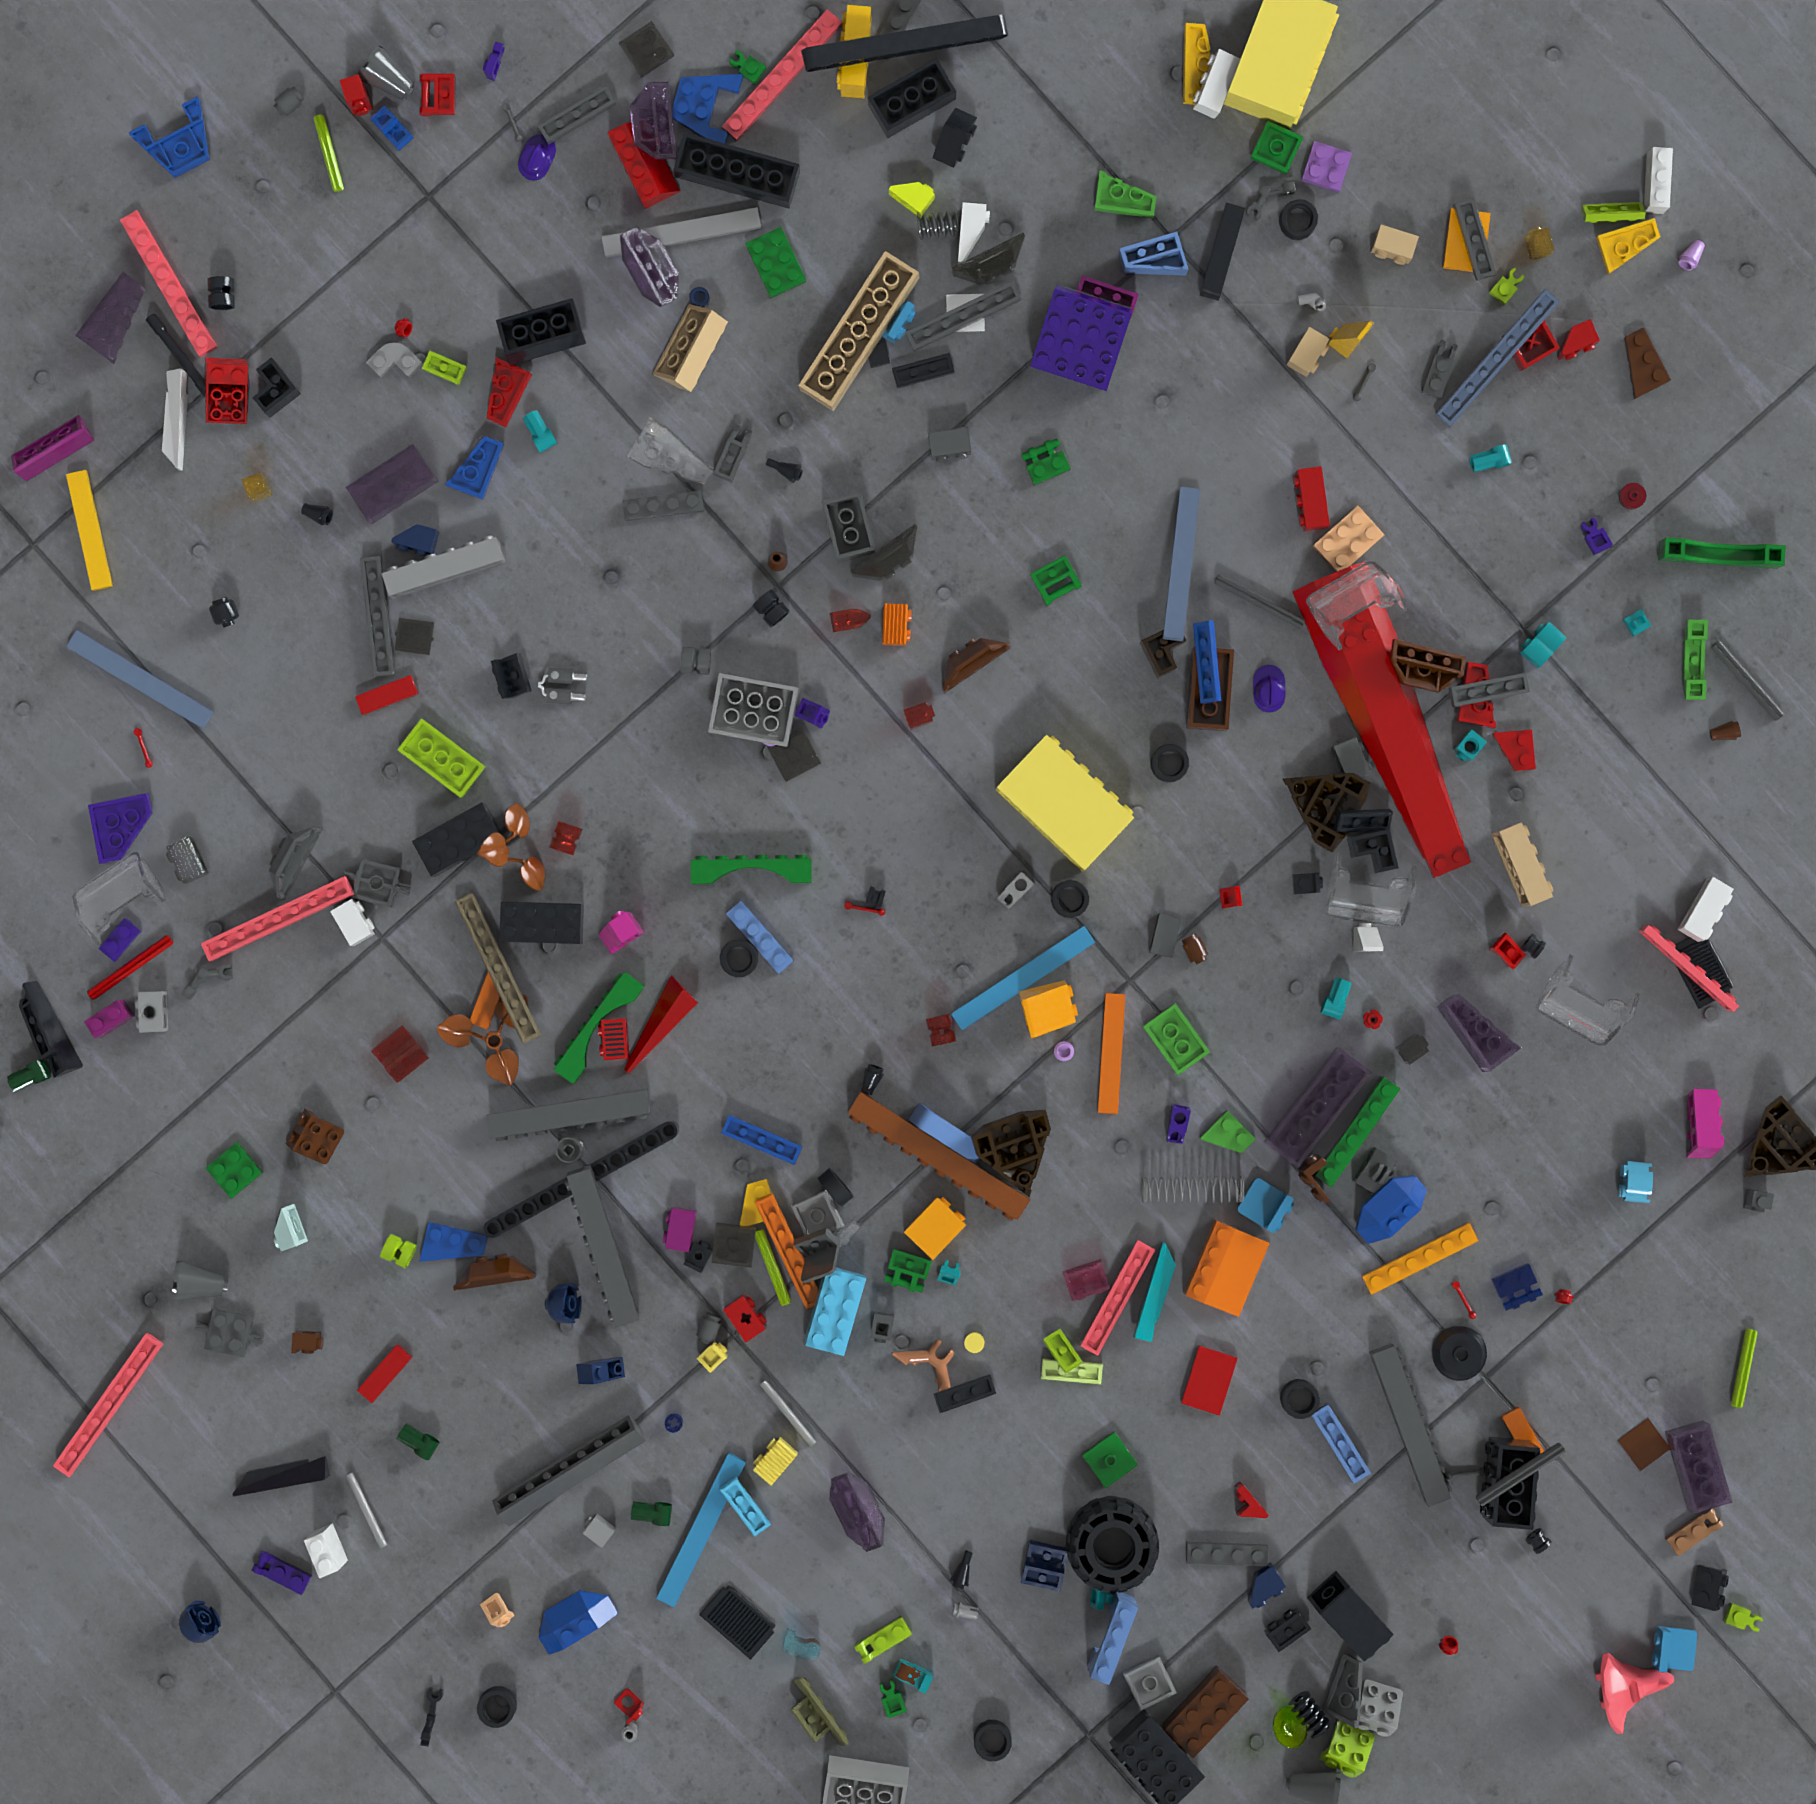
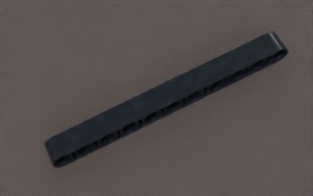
(904, 43)
(557, 1196)

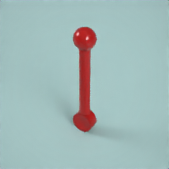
(138, 732)
(848, 906)
(1472, 1315)

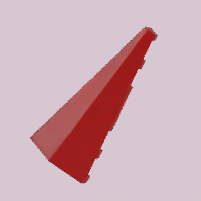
(669, 1011)

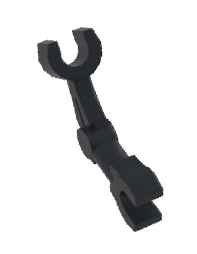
(431, 1717)

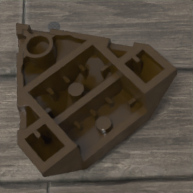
(1320, 799)
(1781, 1142)
(1014, 1146)

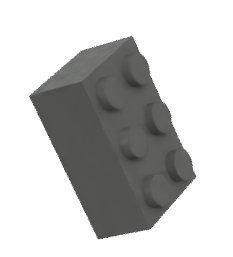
(848, 527)

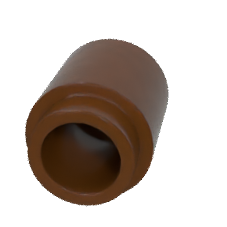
(1194, 949)

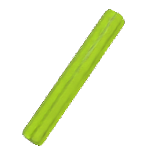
(328, 153)
(772, 1267)
(1744, 1368)

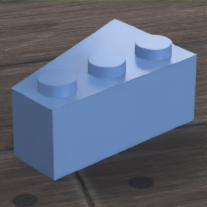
(1154, 257)

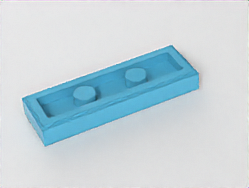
(745, 1506)

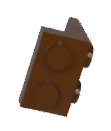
(314, 1137)
(1307, 1169)

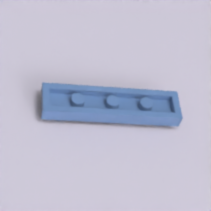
(759, 937)
(1340, 1443)

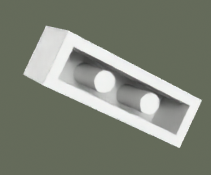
(1215, 83)
(1658, 180)
(1706, 909)

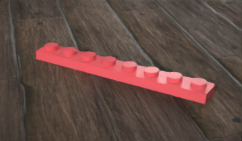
(780, 76)
(168, 283)
(277, 919)
(108, 1404)

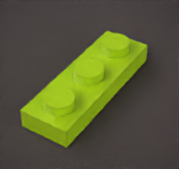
(1613, 212)

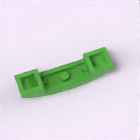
(1694, 659)

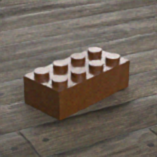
(1212, 715)
(1205, 1711)

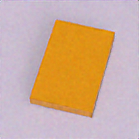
(1455, 251)

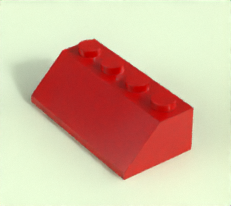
(648, 176)

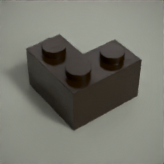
(1158, 653)

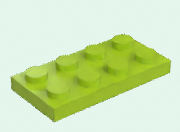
(441, 758)

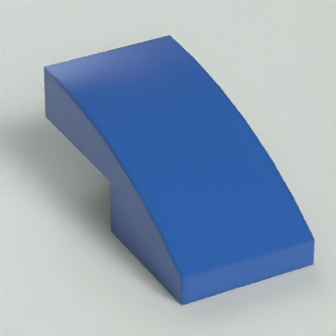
(391, 128)

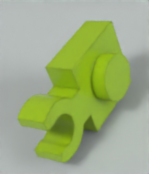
(1505, 288)
(1740, 1617)

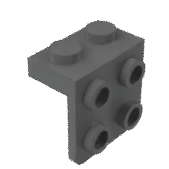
(820, 1254)

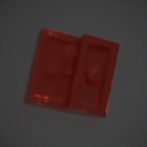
(400, 1054)

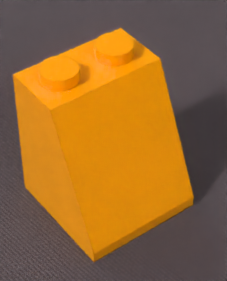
(1048, 1007)

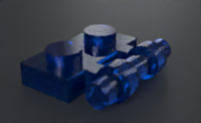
(1514, 1281)

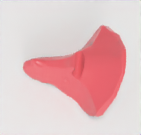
(1625, 1686)

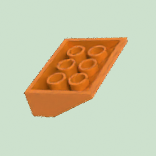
(1226, 1268)

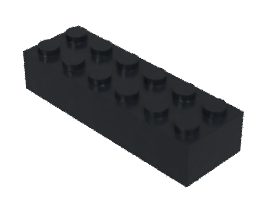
(736, 170)

